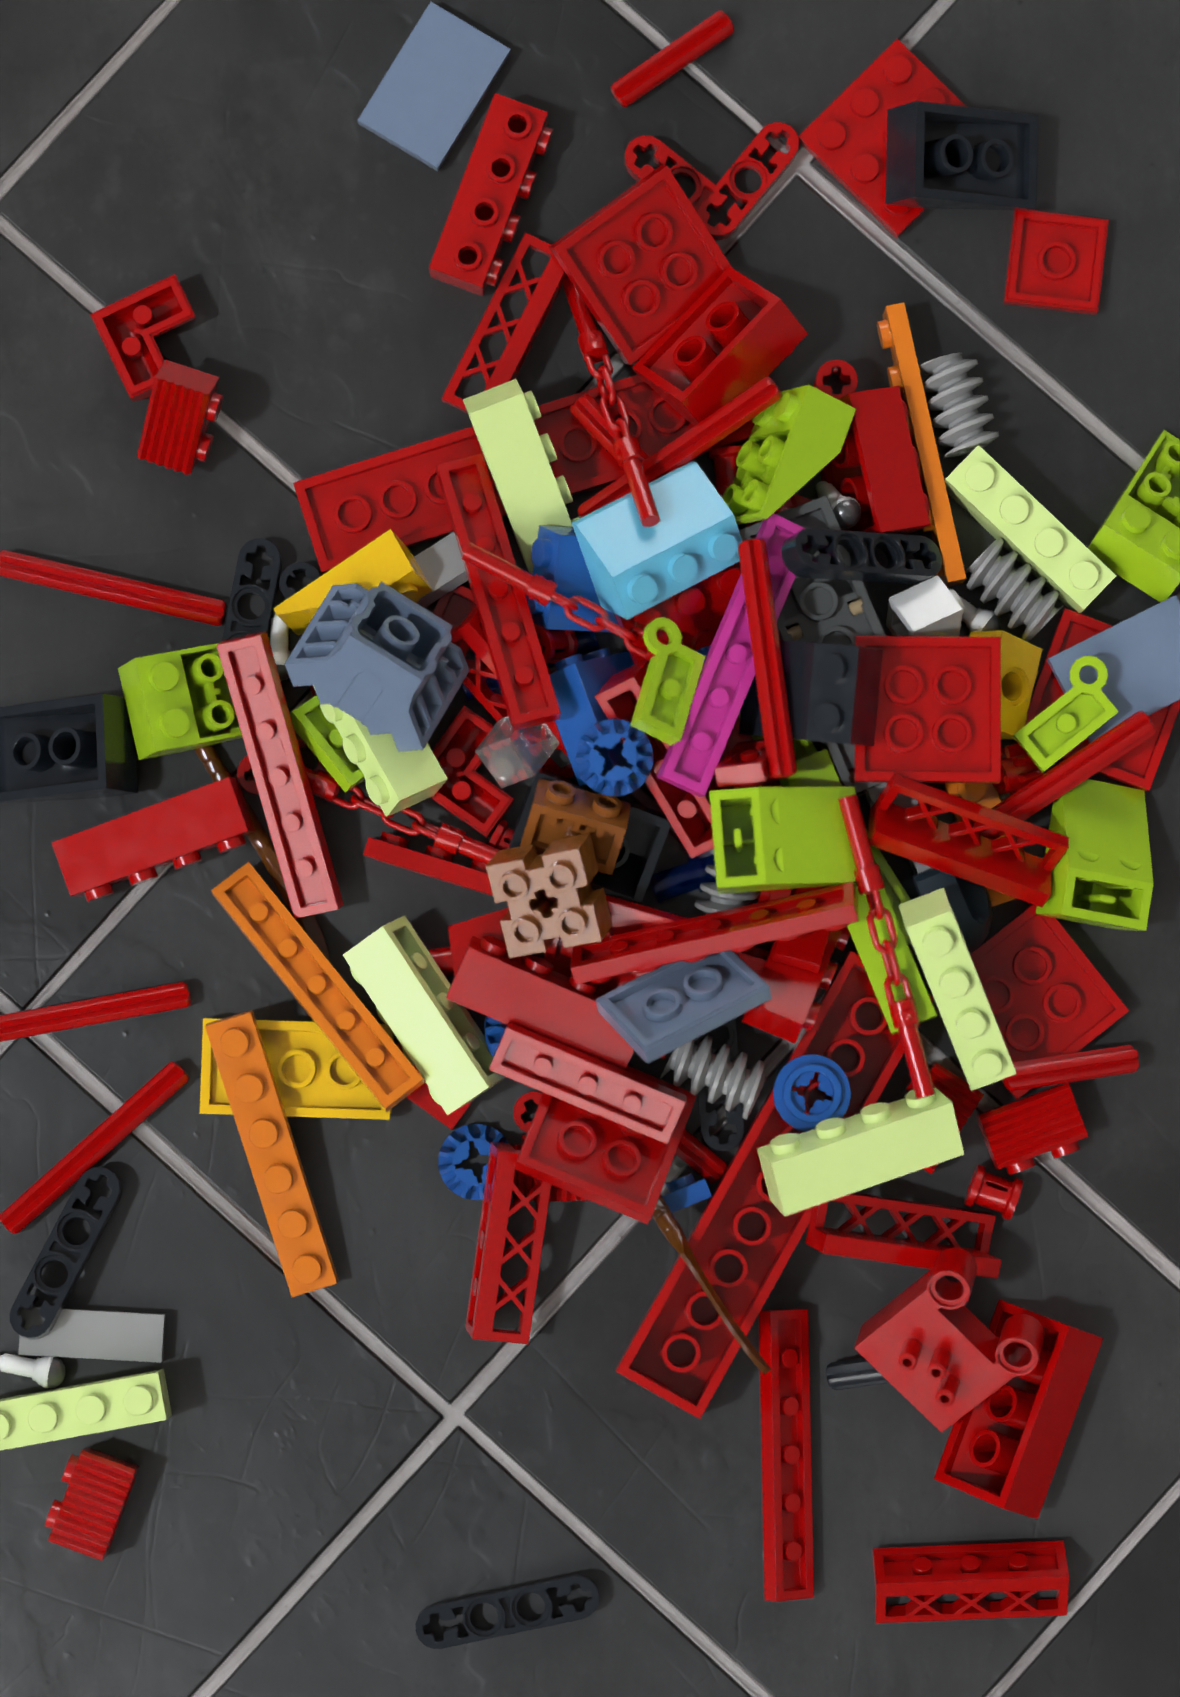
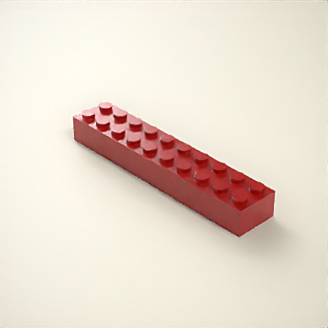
(741, 1234)

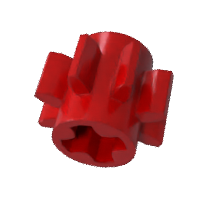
(1016, 770)

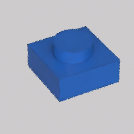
(685, 1192)

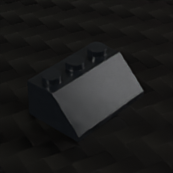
(638, 853)

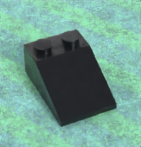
(961, 158)
(828, 693)
(67, 750)

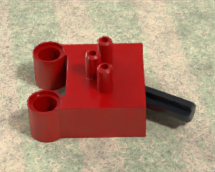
(937, 1347)

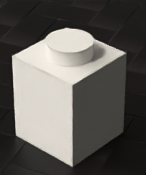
(925, 611)

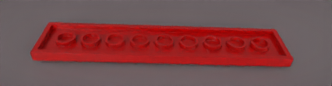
(404, 494)

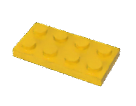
(307, 1073)

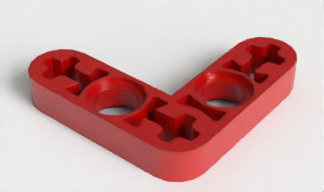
(707, 193)

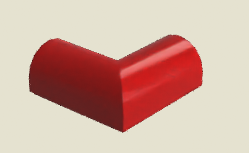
(132, 325)
(466, 791)

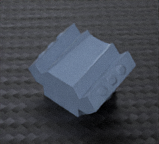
(380, 662)

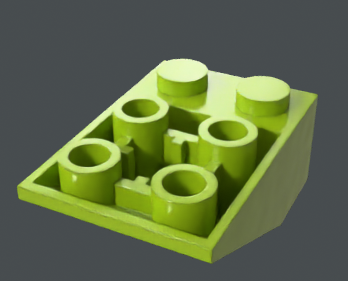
(786, 451)
(1144, 525)
(178, 701)
(780, 838)
(1108, 864)

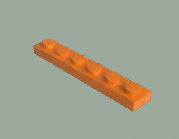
(896, 334)
(317, 986)
(272, 1153)

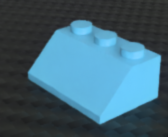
(645, 565)

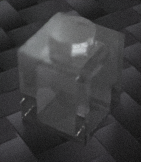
(516, 754)

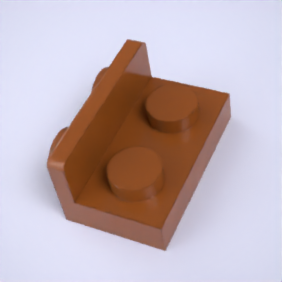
(567, 811)

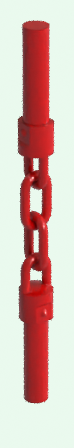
(627, 448)
(544, 591)
(445, 836)
(869, 883)

